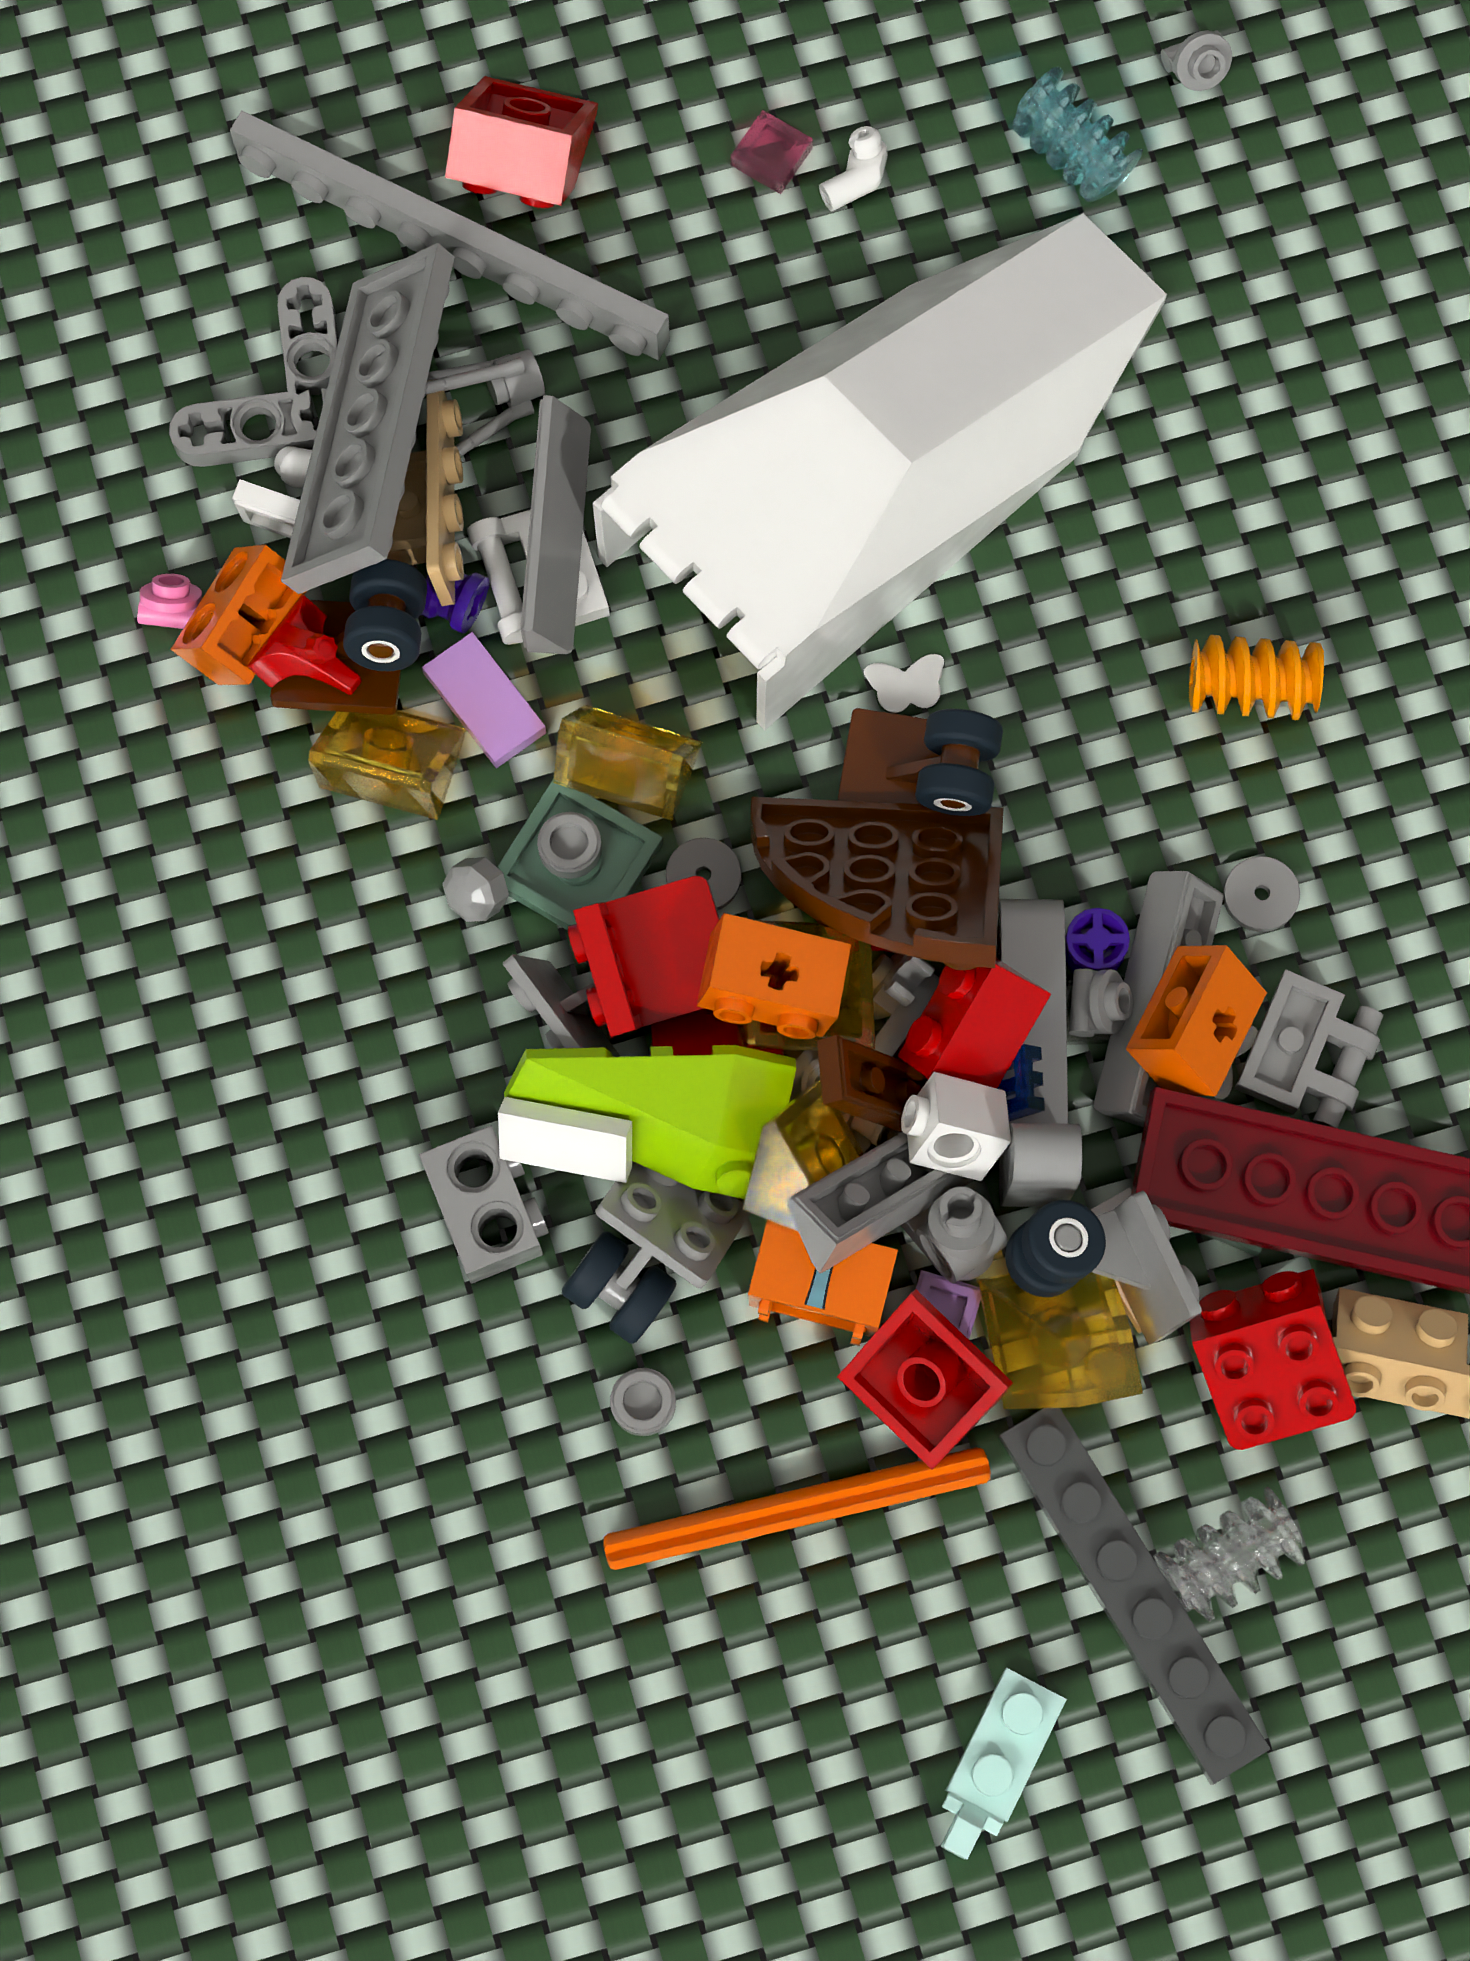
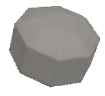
(475, 889)

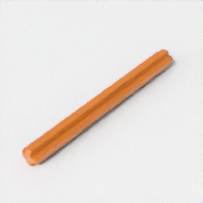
(795, 1508)

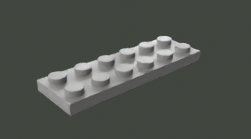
(368, 420)

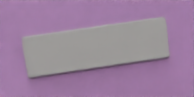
(555, 529)
(1174, 913)
(865, 1201)

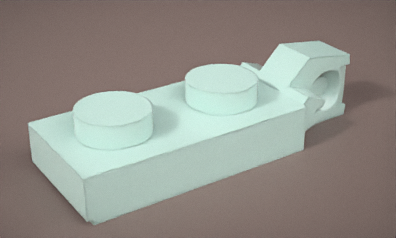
(999, 1759)

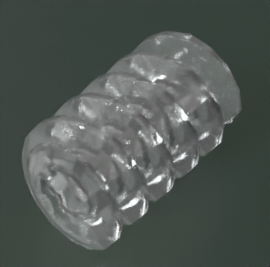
(1232, 1554)

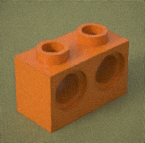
(237, 615)

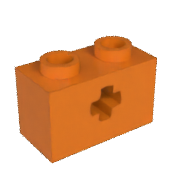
(805, 966)
(1196, 1020)

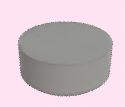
(569, 845)
(643, 1401)

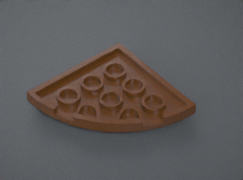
(888, 873)

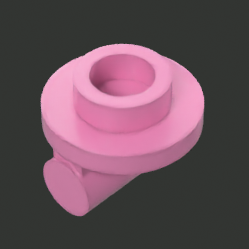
(168, 601)

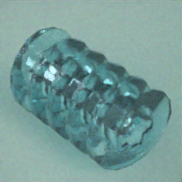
(1072, 139)

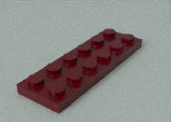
(1307, 1189)

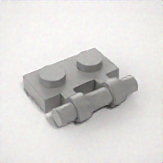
(1291, 1042)

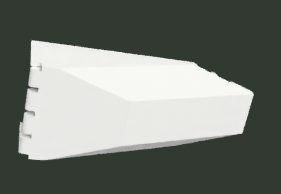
(883, 451)

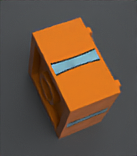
(842, 1297)

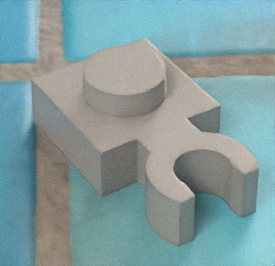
(896, 981)

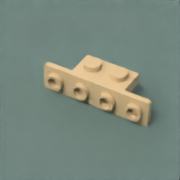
(429, 508)
(1403, 1352)

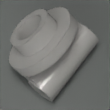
(1199, 60)
(1099, 1002)

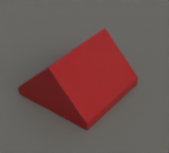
(924, 1379)

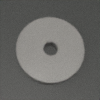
(711, 856)
(1247, 908)

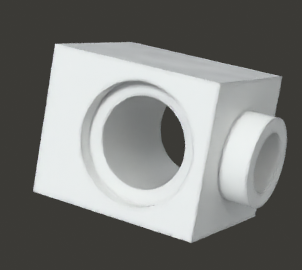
(956, 1126)

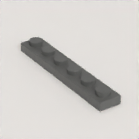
(1134, 1594)

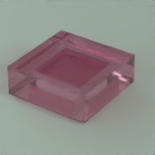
(771, 152)

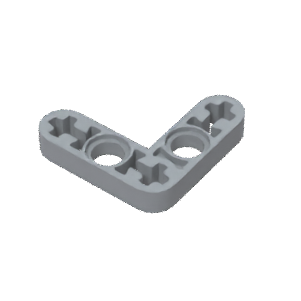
(289, 409)

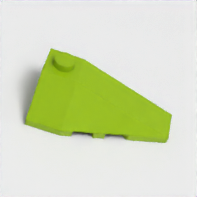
(688, 1113)

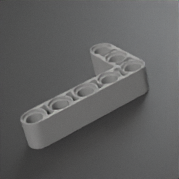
(1044, 1149)

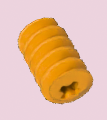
(1256, 675)

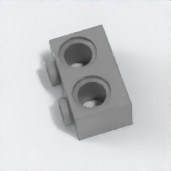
(471, 1208)

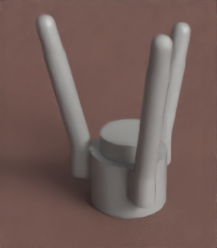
(509, 379)

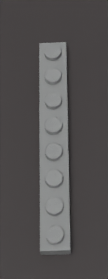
(477, 250)

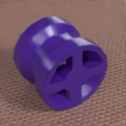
(469, 599)
(1097, 931)

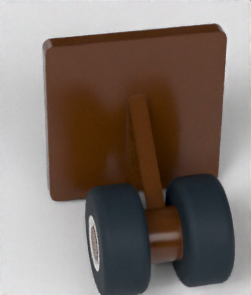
(373, 638)
(921, 760)

